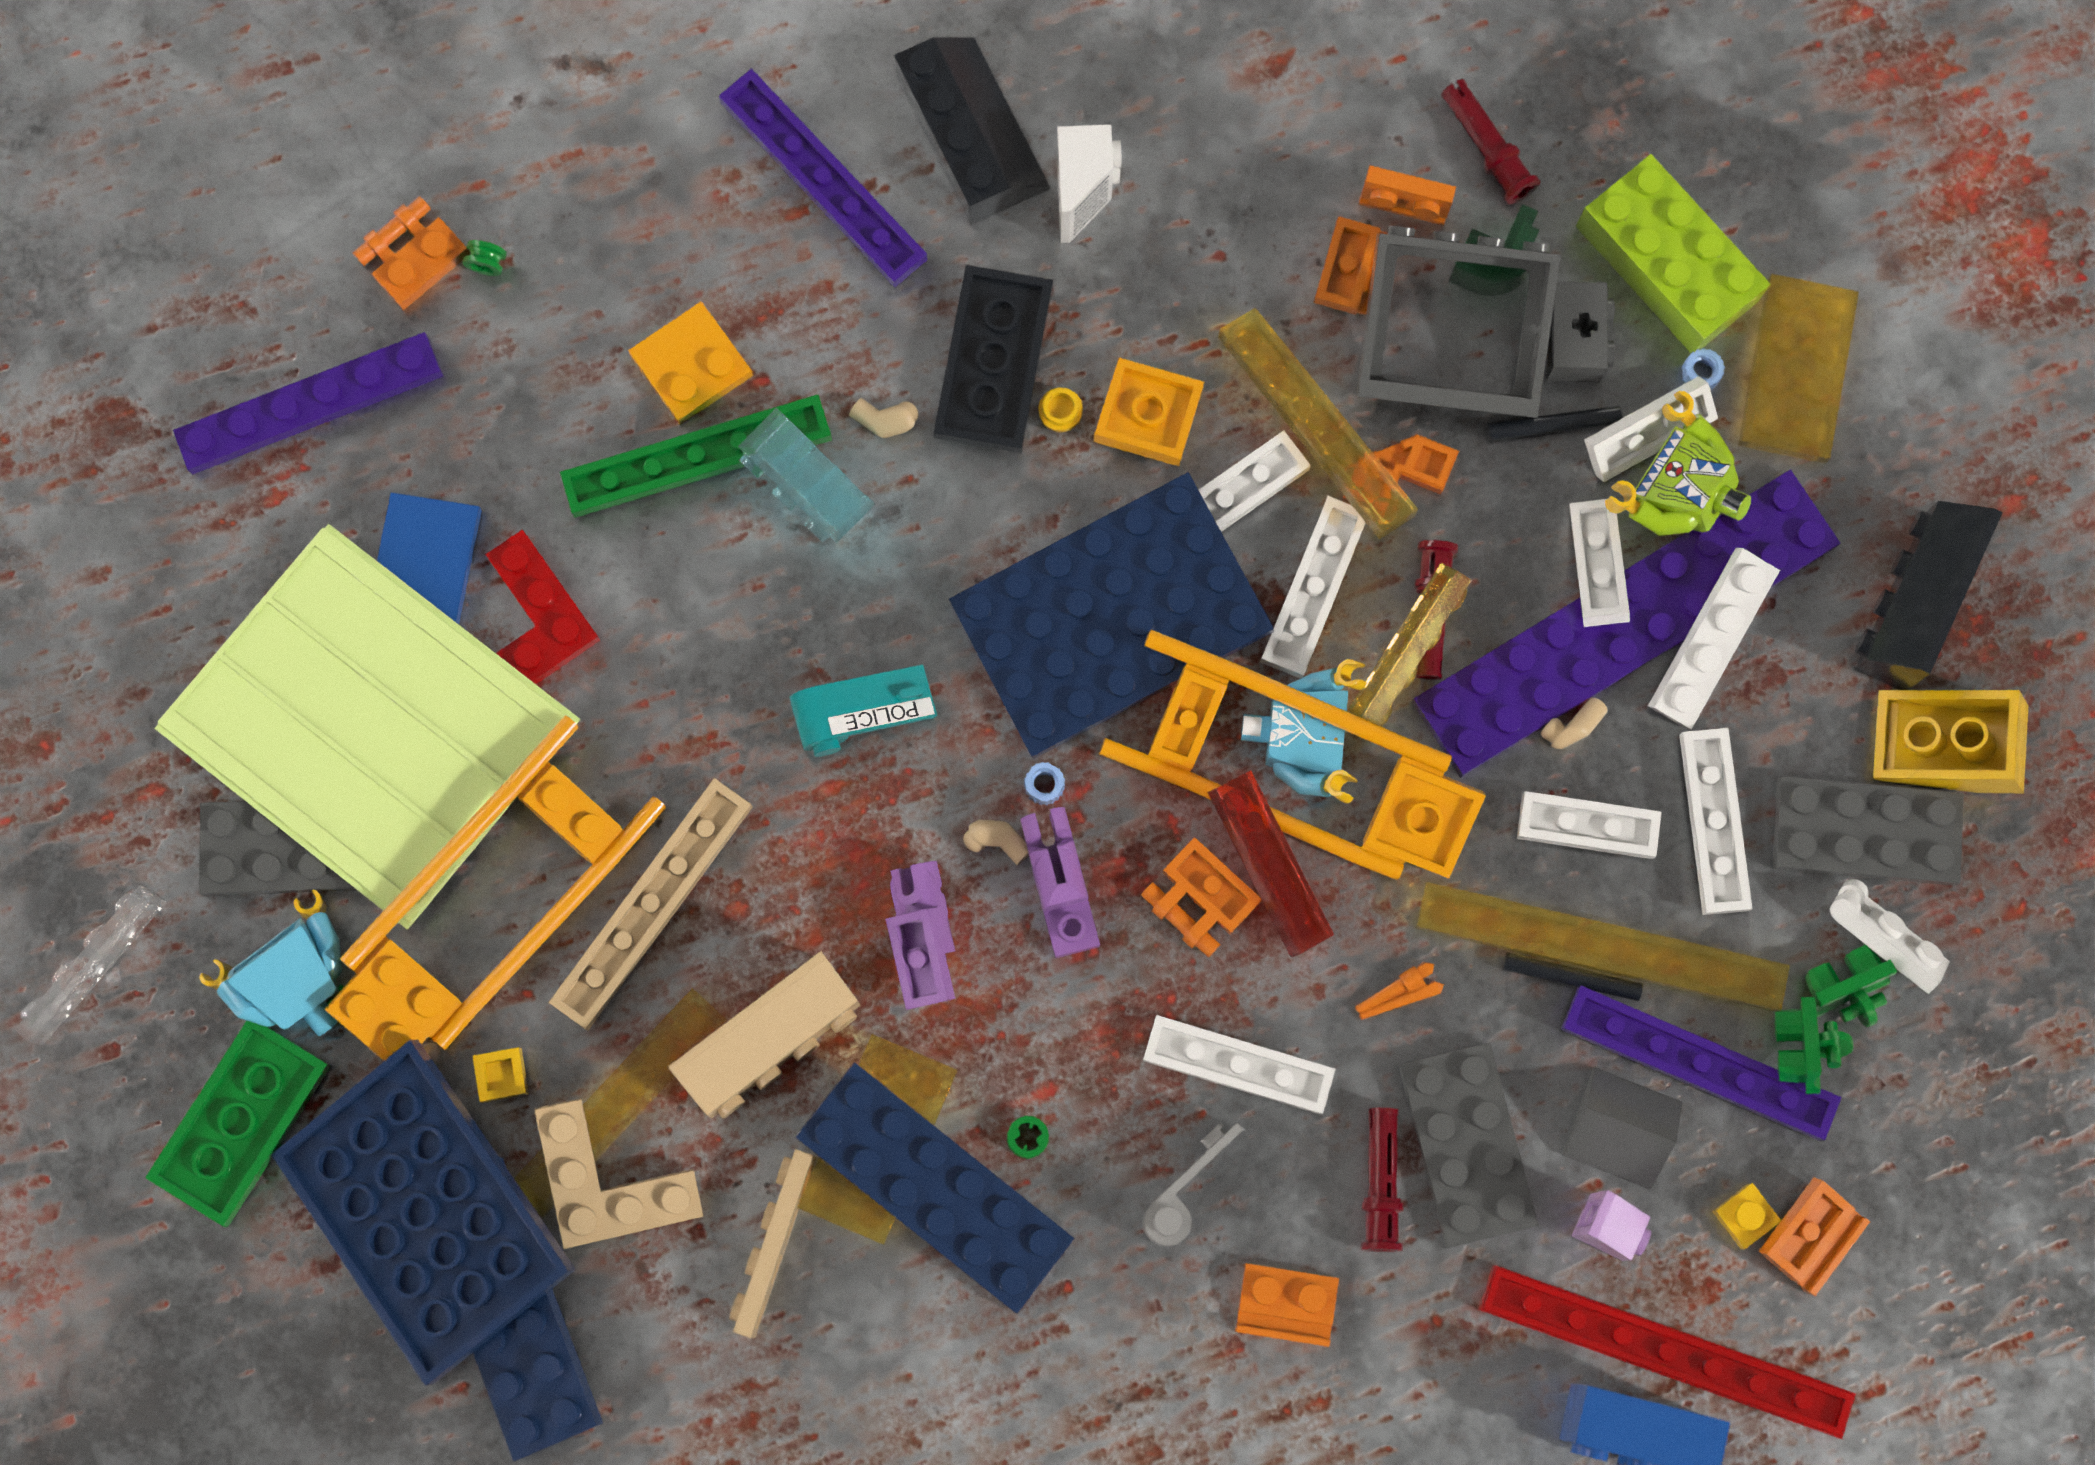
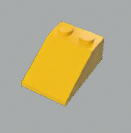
(1952, 739)

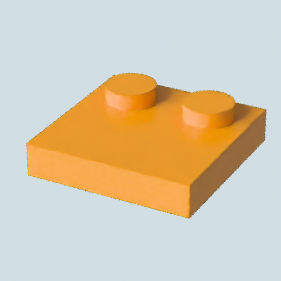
(690, 363)
(1148, 411)

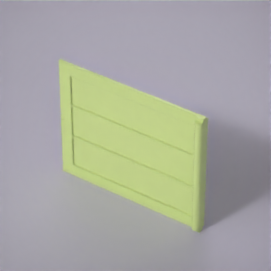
(360, 719)

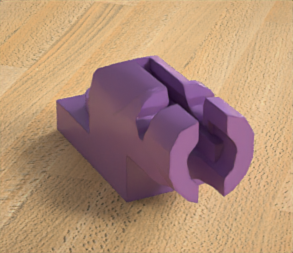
(1060, 886)
(921, 935)

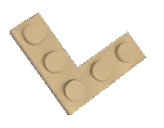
(594, 1214)

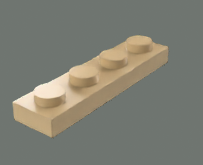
(765, 1262)

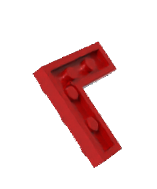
(559, 625)

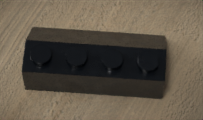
(969, 125)
(1926, 592)

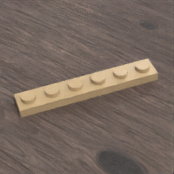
(650, 904)

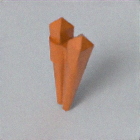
(1403, 991)

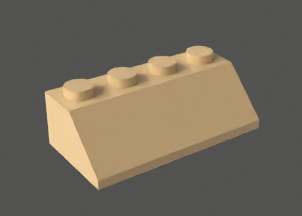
(765, 1037)

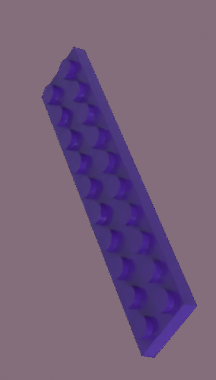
(1565, 664)

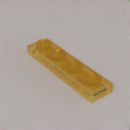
(1415, 636)

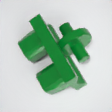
(1868, 976)
(1805, 1064)

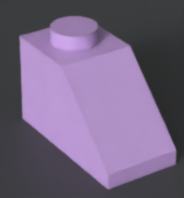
(1613, 1226)

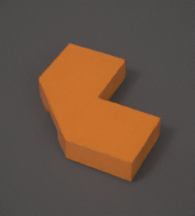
(1418, 462)

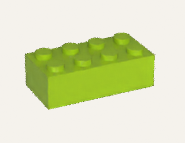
(1672, 254)

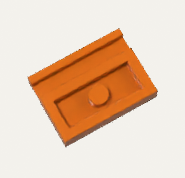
(1407, 195)
(1348, 267)
(1814, 1236)
(1287, 1305)

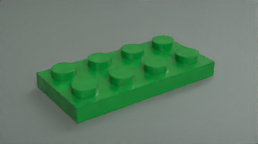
(238, 1122)

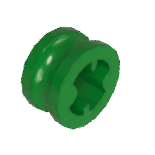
(484, 258)
(1041, 1141)

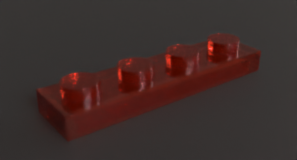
(1270, 863)

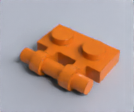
(418, 263)
(1211, 887)

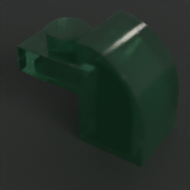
(1493, 279)

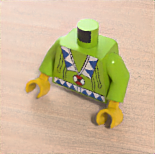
(1686, 481)

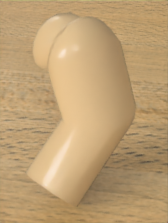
(885, 422)
(1578, 727)
(996, 834)

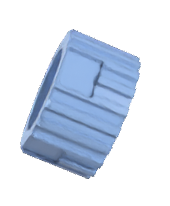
(1707, 357)
(1044, 769)

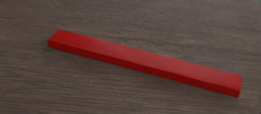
(1667, 1352)

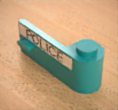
(860, 705)

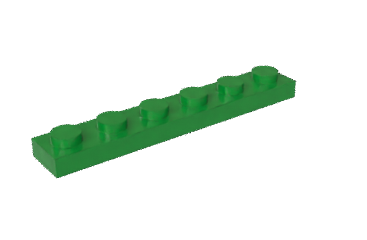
(679, 459)

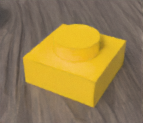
(500, 1075)
(1746, 1216)

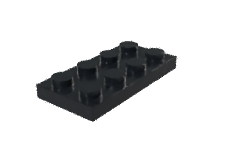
(993, 359)

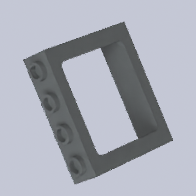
(1537, 319)

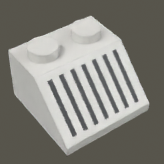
(1086, 170)

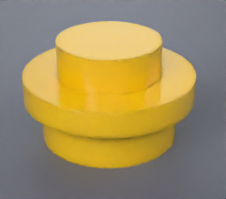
(1060, 409)

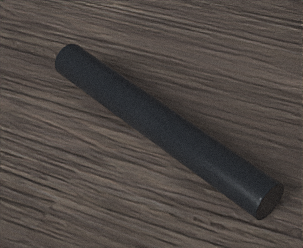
(1553, 423)
(1572, 976)

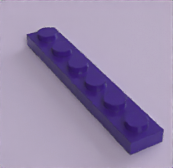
(823, 178)
(307, 403)
(1699, 1063)

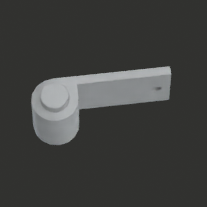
(1167, 1217)

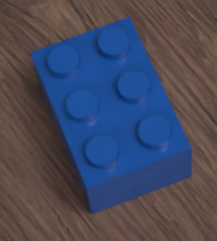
(1639, 1430)

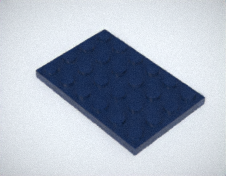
(1074, 618)
(422, 1212)

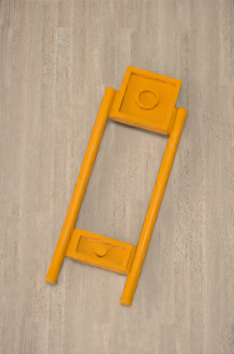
(1419, 816)
(395, 996)

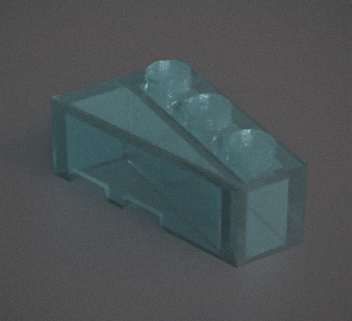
(804, 477)

